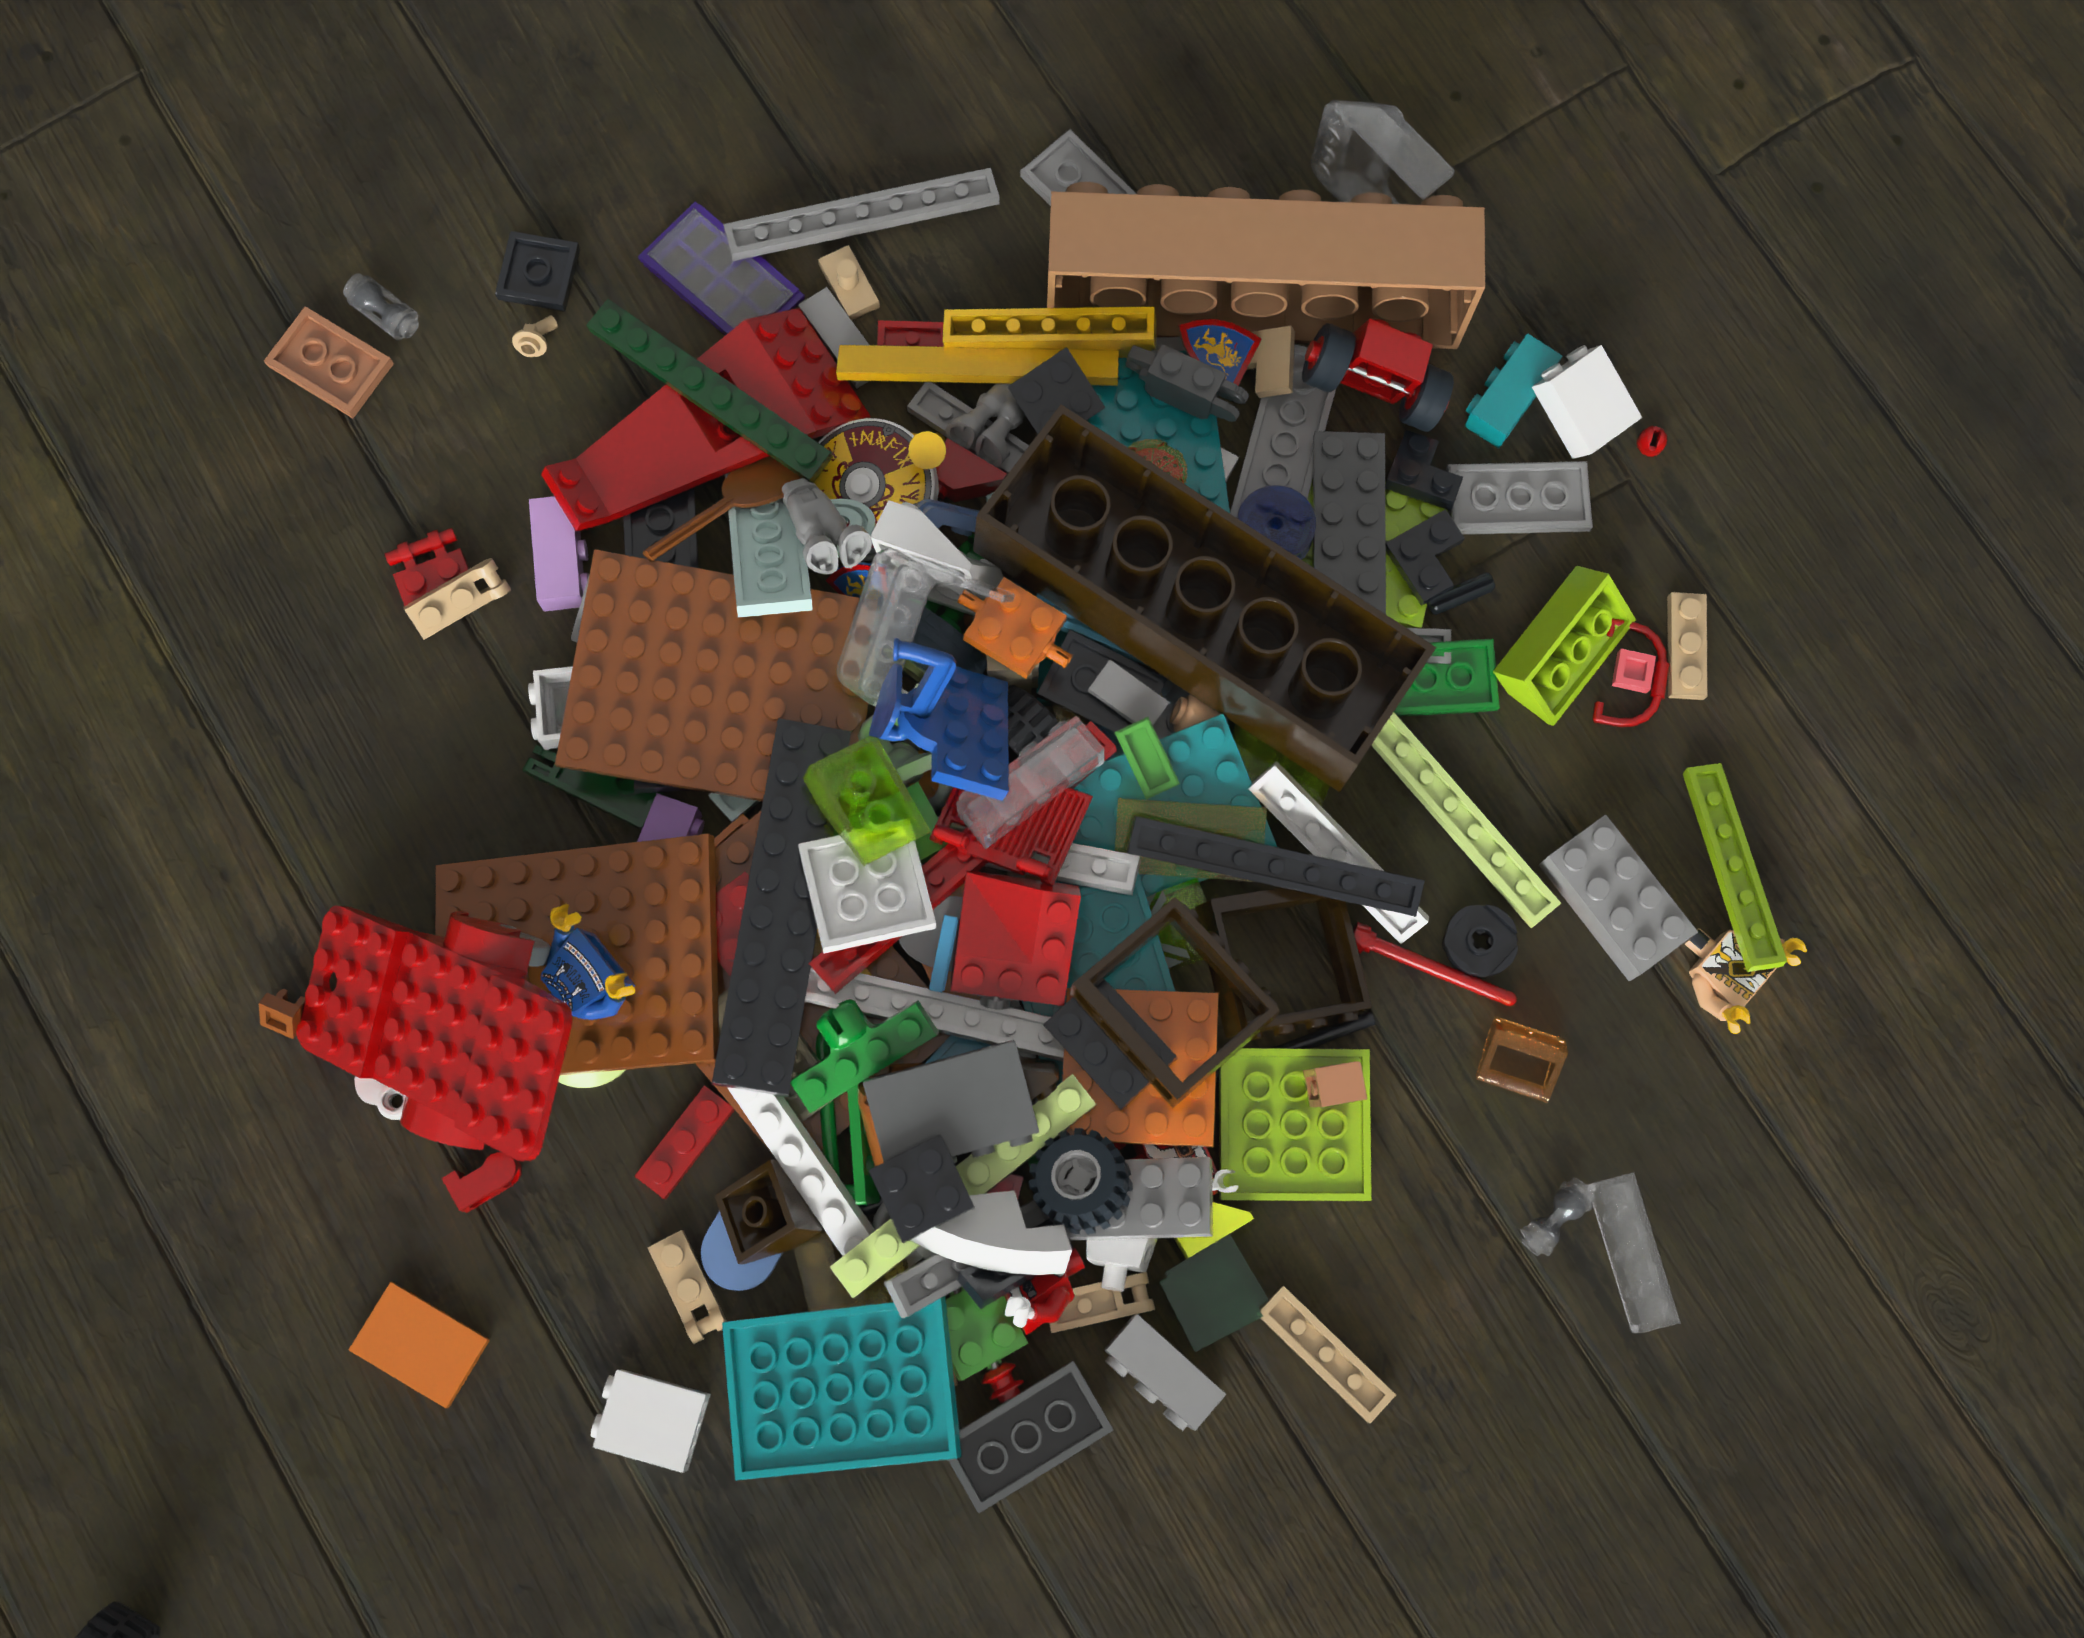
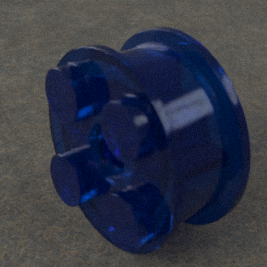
(1282, 510)

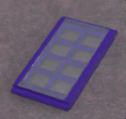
(698, 267)

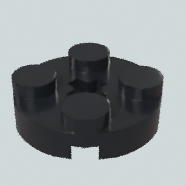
(1479, 920)

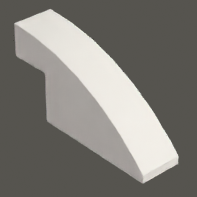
(997, 1239)

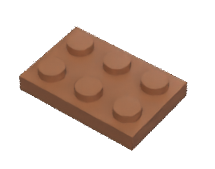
(328, 362)

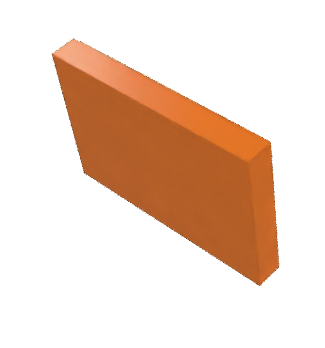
(419, 1345)

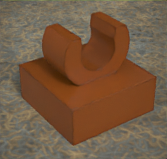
(280, 1014)

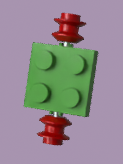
(981, 1340)

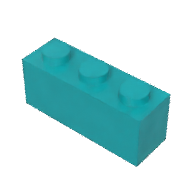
(1510, 390)

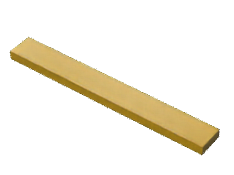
(964, 364)

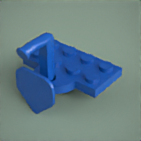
(953, 716)

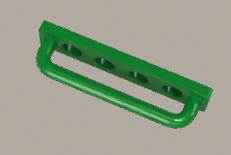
(864, 1188)

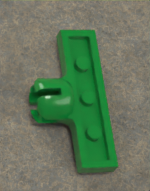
(859, 1049)

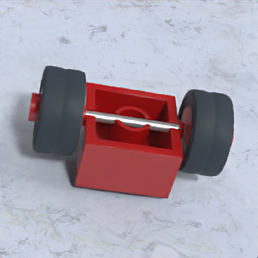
(1383, 365)

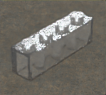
(1034, 780)
(1633, 1254)

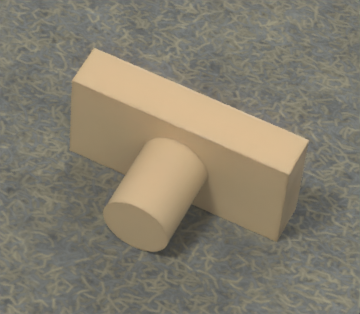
(849, 282)

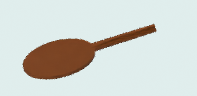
(742, 488)

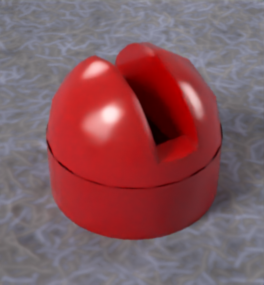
(1645, 438)

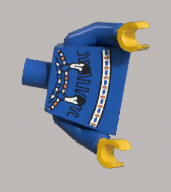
(583, 970)

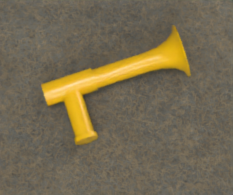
(927, 449)

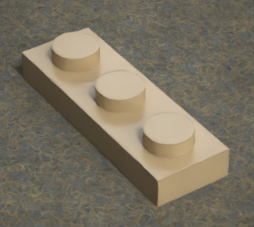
(1687, 645)

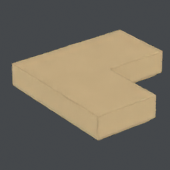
(1274, 362)

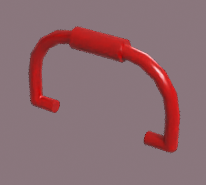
(1658, 685)

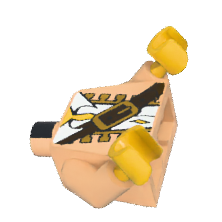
(1722, 978)

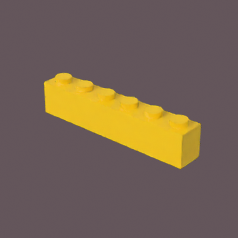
(1052, 328)

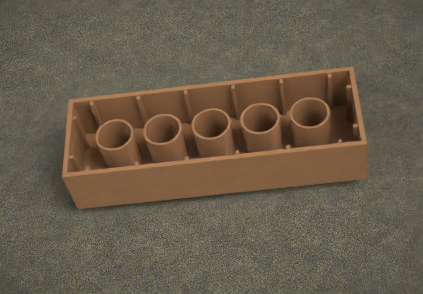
(1270, 259)

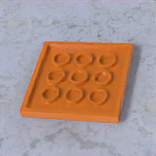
(1189, 1028)

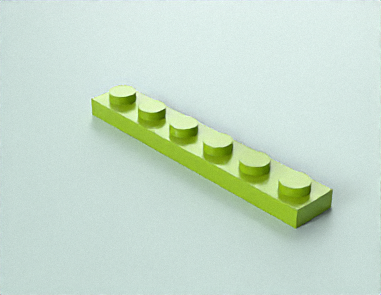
(1734, 868)

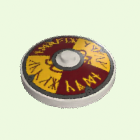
(874, 467)

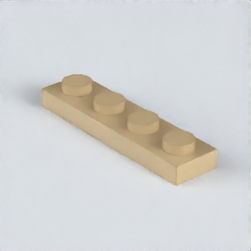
(1326, 1354)

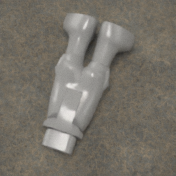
(991, 443)
(823, 529)

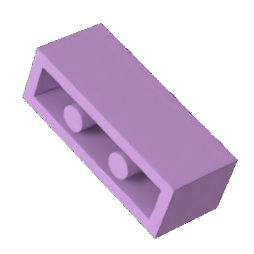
(556, 556)

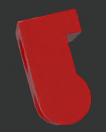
(484, 1183)

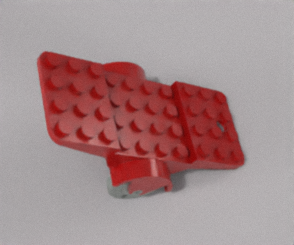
(442, 1025)

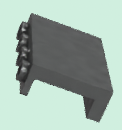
(964, 1098)

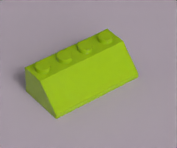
(1565, 644)

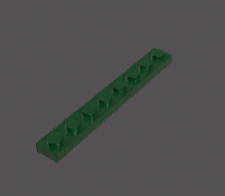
(709, 391)

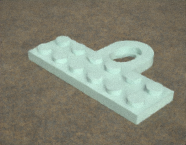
(770, 557)

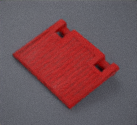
(1044, 832)

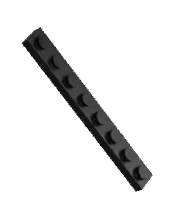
(1274, 866)

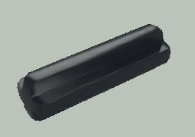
(1463, 593)

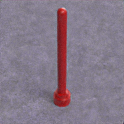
(1367, 941)

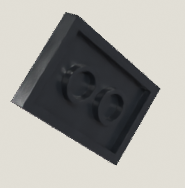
(1070, 685)
(1098, 1053)

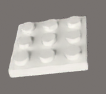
(864, 902)

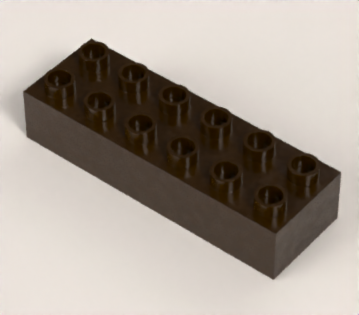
(1199, 596)

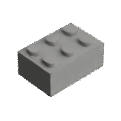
(1163, 1374)

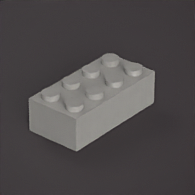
(1618, 898)

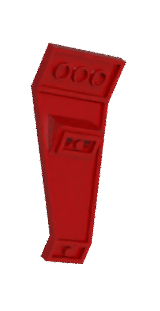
(677, 445)

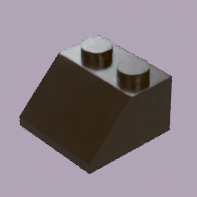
(765, 1214)

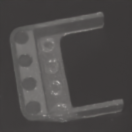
(1364, 142)
(890, 609)

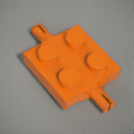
(1016, 631)

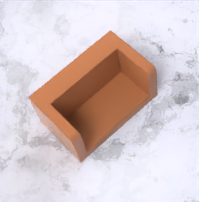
(1335, 1084)

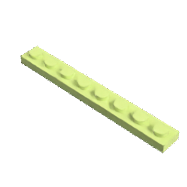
(1464, 822)
(979, 1174)

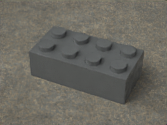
(1028, 1436)

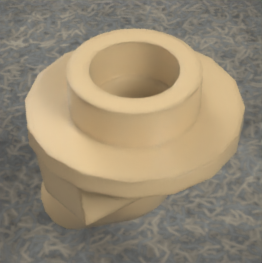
(531, 340)

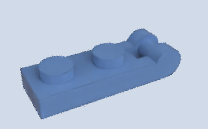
(959, 518)

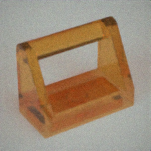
(1529, 1042)

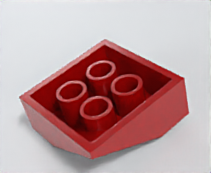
(1015, 938)

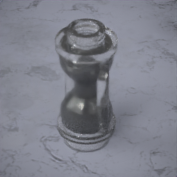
(368, 297)
(1568, 1204)

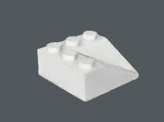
(911, 531)

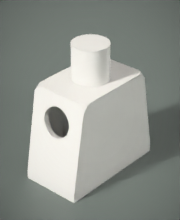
(1118, 1257)

